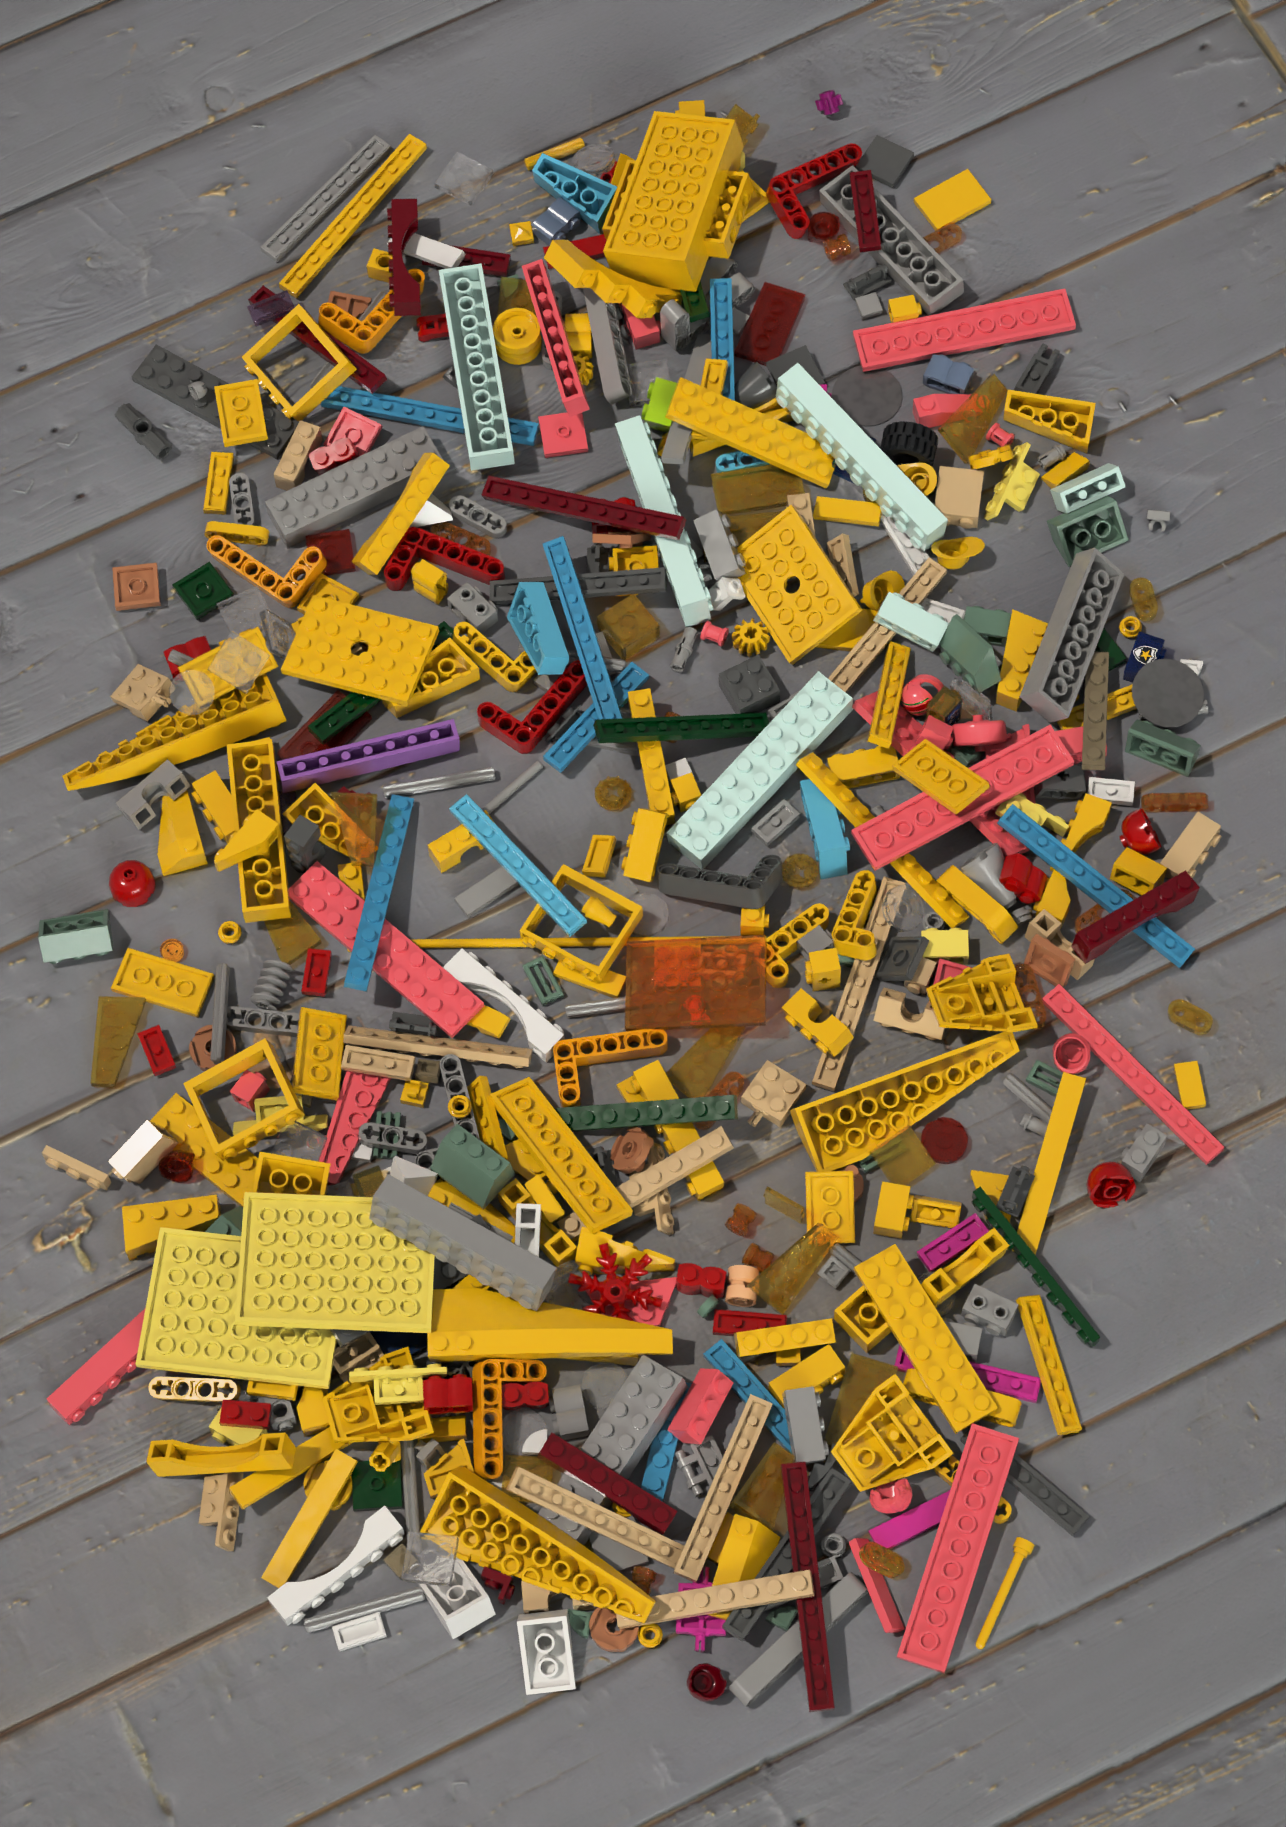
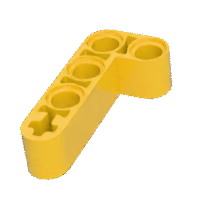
(493, 653)
(978, 903)
(853, 918)
(790, 936)

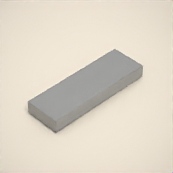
(485, 891)

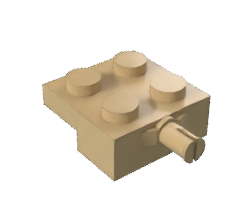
(143, 692)
(772, 1094)
(357, 1354)

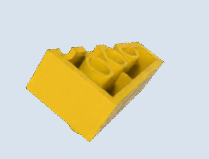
(1052, 417)
(1020, 651)
(443, 674)
(144, 1221)

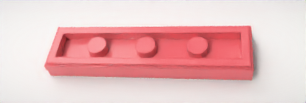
(878, 1591)

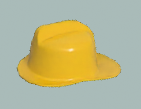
(921, 475)
(956, 552)
(878, 588)

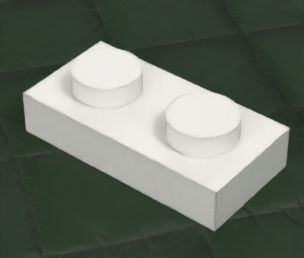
(1112, 790)

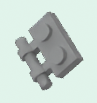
(708, 1458)

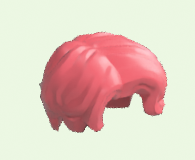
(891, 1496)

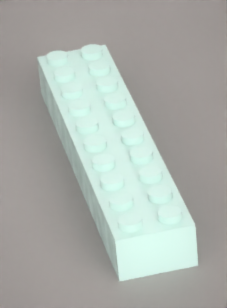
(476, 367)
(860, 458)
(656, 495)
(760, 770)

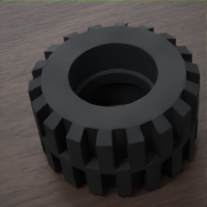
(909, 443)

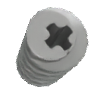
(268, 984)

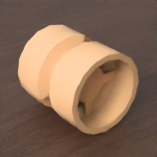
(737, 1292)

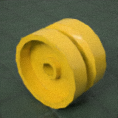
(517, 336)

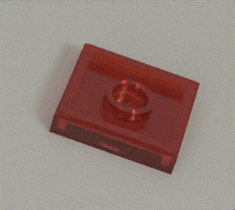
(337, 550)

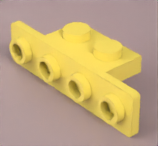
(1015, 484)
(1035, 812)
(267, 1106)
(397, 1385)

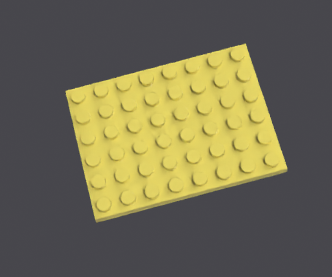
(328, 1267)
(193, 1320)

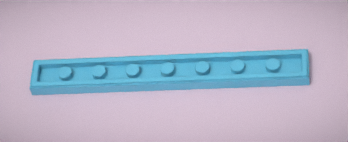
(518, 865)

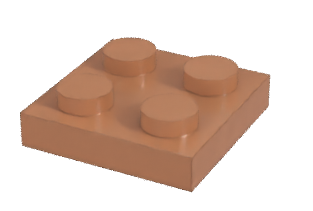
(136, 586)
(1049, 961)

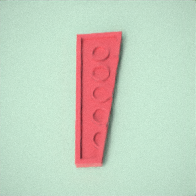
(354, 1107)

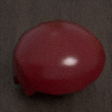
(706, 1682)

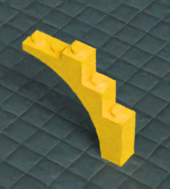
(584, 272)

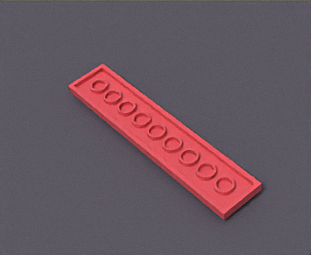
(964, 330)
(904, 740)
(925, 819)
(397, 957)
(958, 1548)

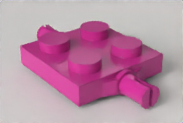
(703, 1625)

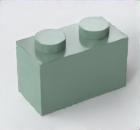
(989, 624)

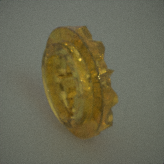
(613, 802)
(803, 862)

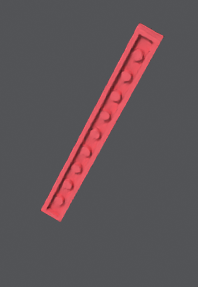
(1133, 1075)

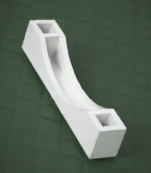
(481, 979)
(528, 1227)
(298, 1597)

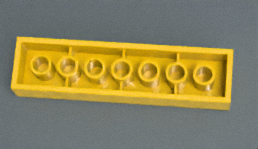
(252, 788)

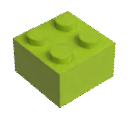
(660, 396)

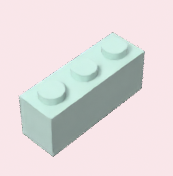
(1087, 488)
(911, 621)

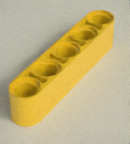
(1007, 1406)

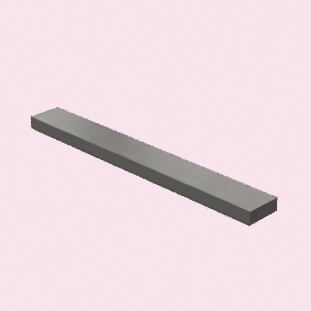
(325, 198)
(679, 435)

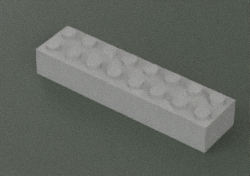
(904, 252)
(348, 488)
(1072, 635)
(462, 1243)
(624, 1433)

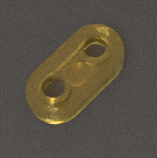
(1143, 601)
(1191, 1015)
(881, 1560)

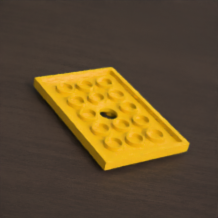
(819, 606)
(388, 668)

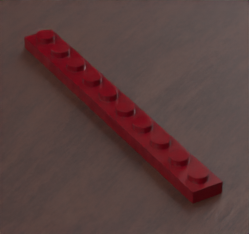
(584, 507)
(809, 1609)

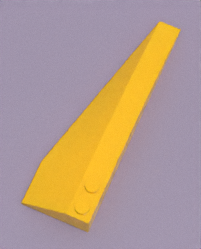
(185, 736)
(858, 1119)
(487, 1325)
(523, 1544)

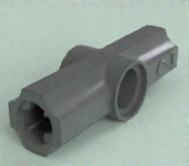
(151, 438)

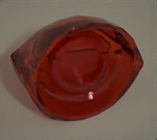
(823, 226)
(177, 1166)

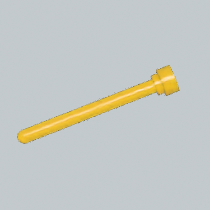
(1021, 1550)

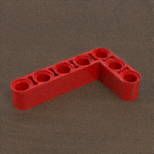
(806, 181)
(441, 557)
(540, 712)

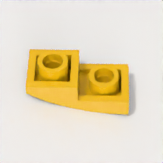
(490, 1022)

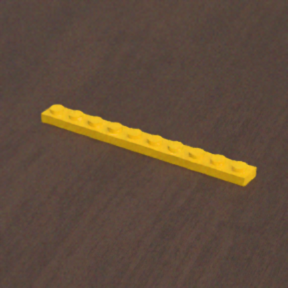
(352, 216)
(906, 865)

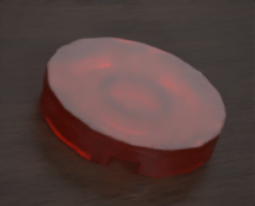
(944, 1140)

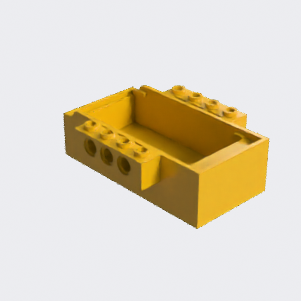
(678, 201)

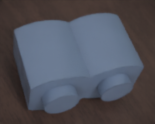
(556, 221)
(947, 375)

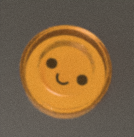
(172, 950)

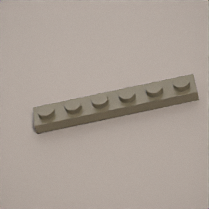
(1095, 712)

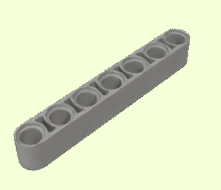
(608, 347)
(788, 1648)

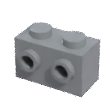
(471, 607)
(1143, 1152)
(989, 1310)

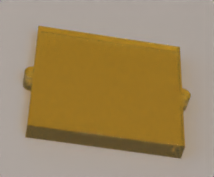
(784, 1205)

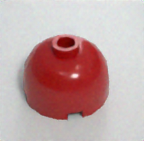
(1139, 833)
(131, 883)
(1109, 1184)

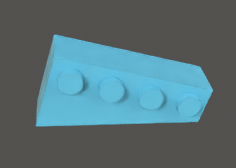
(577, 187)
(538, 628)
(825, 831)

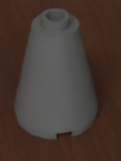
(754, 387)

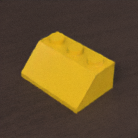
(290, 1175)

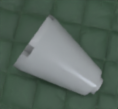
(985, 872)

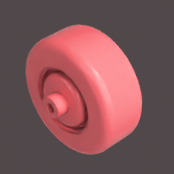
(979, 733)

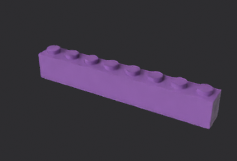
(368, 756)

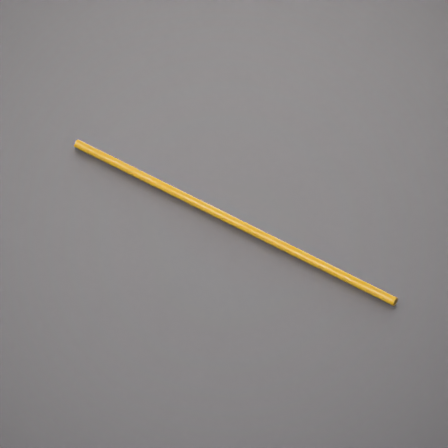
(517, 942)

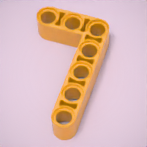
(381, 315)
(264, 574)
(601, 1055)
(494, 1408)

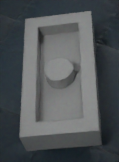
(775, 822)

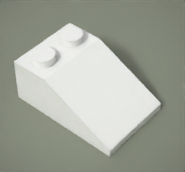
(462, 1604)
(546, 1651)

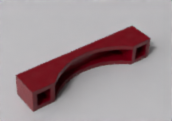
(406, 289)
(1163, 899)
(605, 1481)

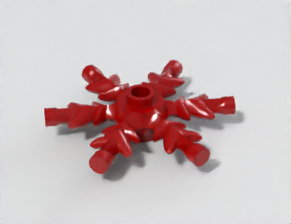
(604, 1287)

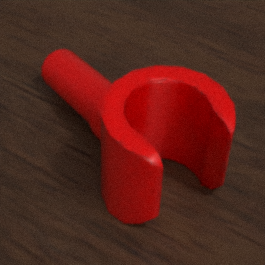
(609, 175)

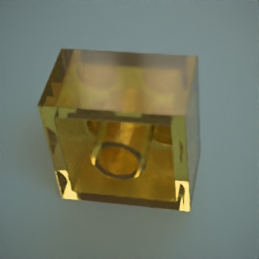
(628, 627)

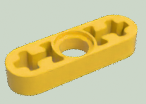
(238, 532)

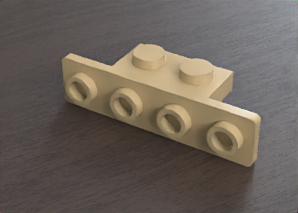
(659, 1202)
(221, 1508)

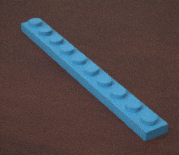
(417, 412)
(582, 629)
(1091, 882)
(379, 893)

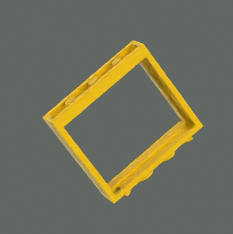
(322, 388)
(590, 888)
(230, 1068)

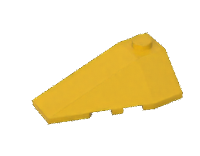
(320, 809)
(179, 836)
(589, 1250)
(744, 1553)

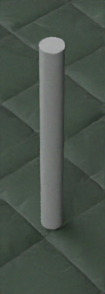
(514, 786)

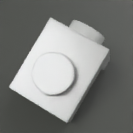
(724, 591)

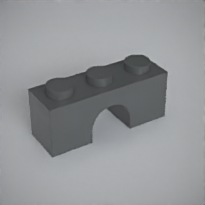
(303, 844)

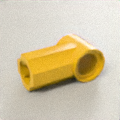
(385, 1455)

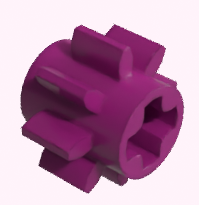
(829, 102)

